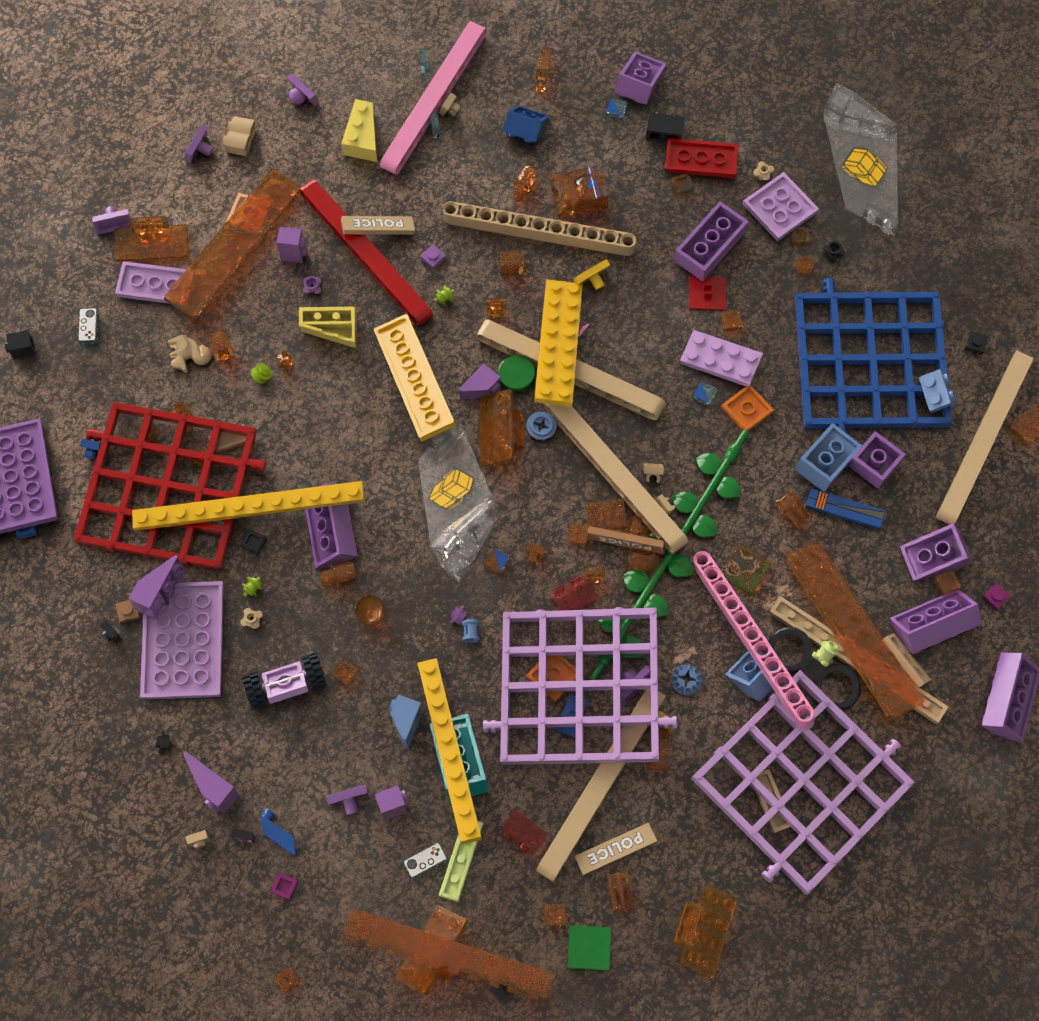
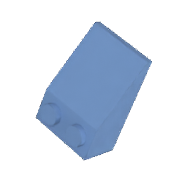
(827, 457)

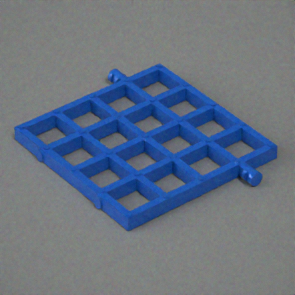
(870, 359)

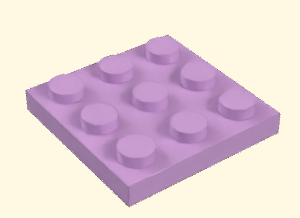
(780, 206)

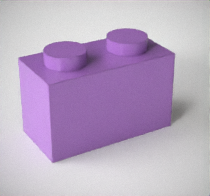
(291, 244)
(392, 802)

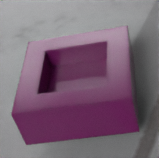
(996, 596)
(284, 886)

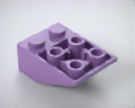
(156, 588)

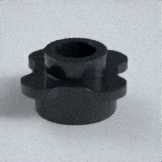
(836, 246)
(162, 742)

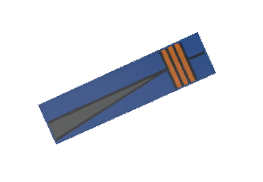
(845, 509)

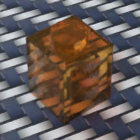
(511, 262)
(220, 345)

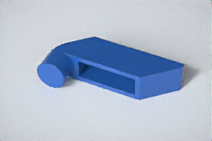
(276, 833)

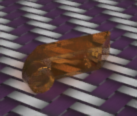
(542, 69)

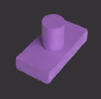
(198, 145)
(111, 220)
(347, 797)

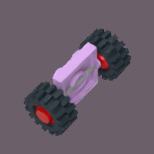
(284, 681)

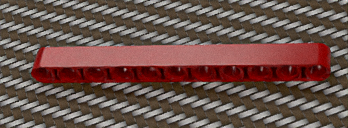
(367, 254)

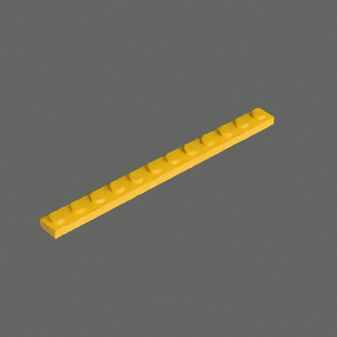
(248, 505)

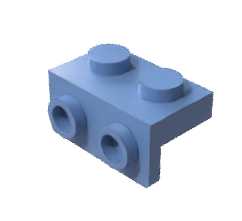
(937, 390)

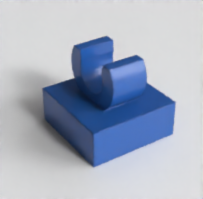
(92, 447)

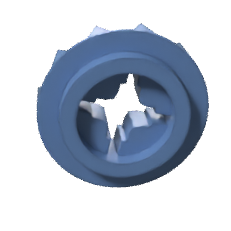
(538, 418)
(692, 686)

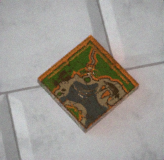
(746, 569)

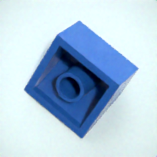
(525, 123)

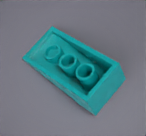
(469, 755)

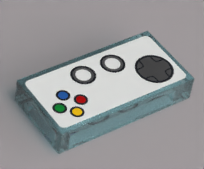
(88, 325)
(425, 860)

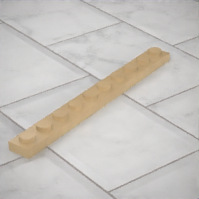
(818, 632)

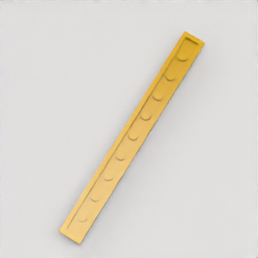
(449, 752)

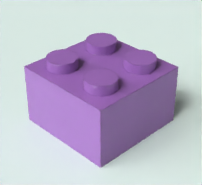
(876, 460)

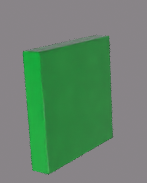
(589, 948)

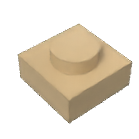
(198, 839)

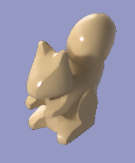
(186, 349)

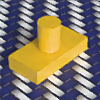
(593, 275)

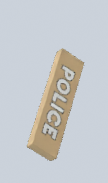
(377, 225)
(615, 849)

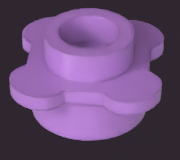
(309, 281)
(458, 614)

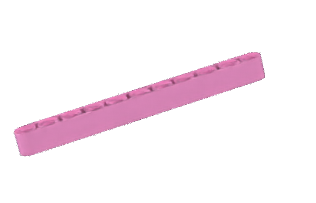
(433, 98)
(755, 646)

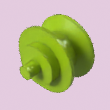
(444, 295)
(261, 373)
(252, 586)

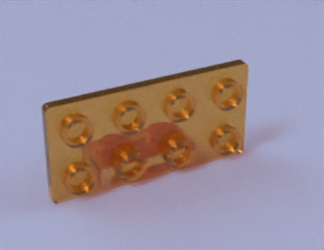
(150, 239)
(499, 428)
(704, 930)
(418, 975)

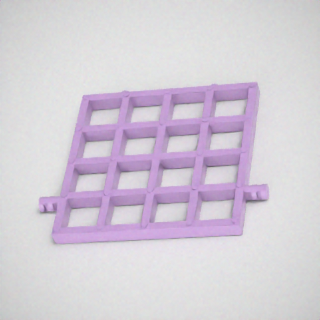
(579, 686)
(830, 807)

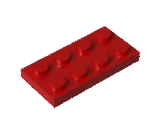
(701, 158)

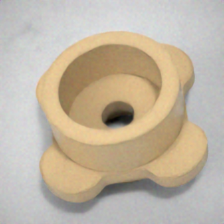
(761, 174)
(251, 623)

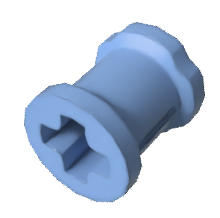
(470, 631)

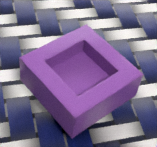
(433, 257)

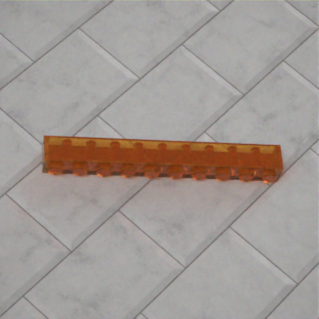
(446, 953)

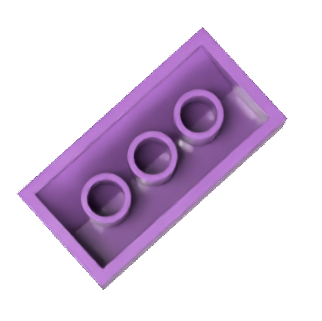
(331, 534)
(936, 621)
(1011, 696)

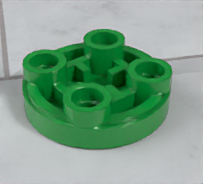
(516, 373)

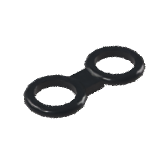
(814, 669)

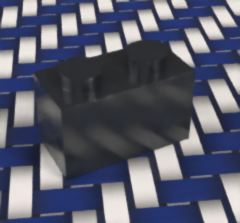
(664, 126)

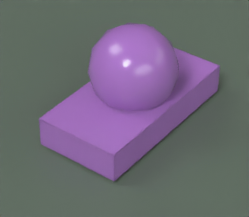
(300, 92)
(627, 695)

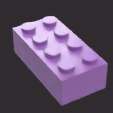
(711, 241)

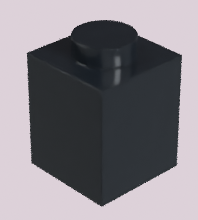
(20, 344)

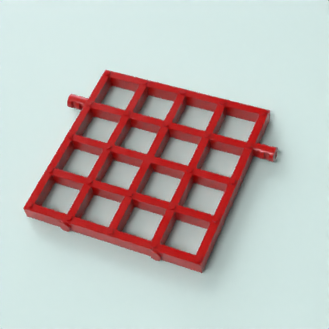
(165, 485)

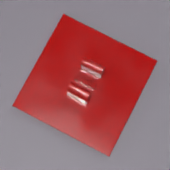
(707, 294)

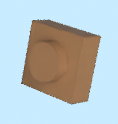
(126, 612)

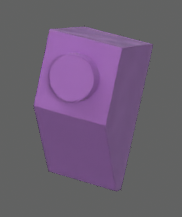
(480, 384)

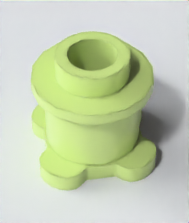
(826, 653)

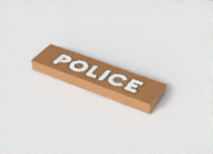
(626, 540)

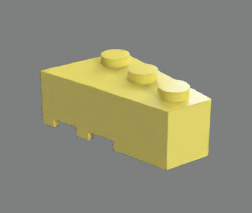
(359, 135)
(330, 323)

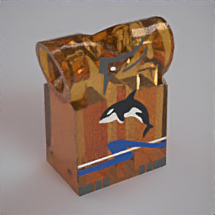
(589, 178)

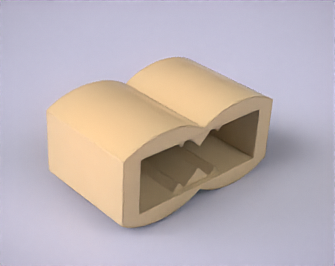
(239, 136)

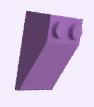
(639, 78)
(936, 553)
(216, 791)

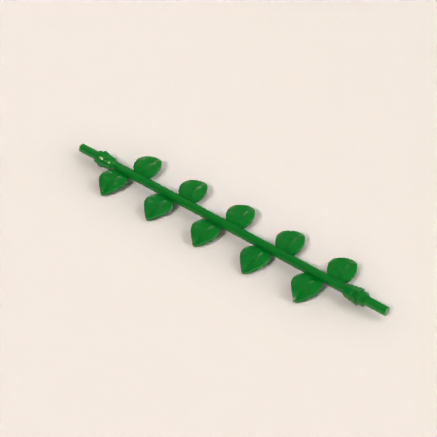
(678, 564)

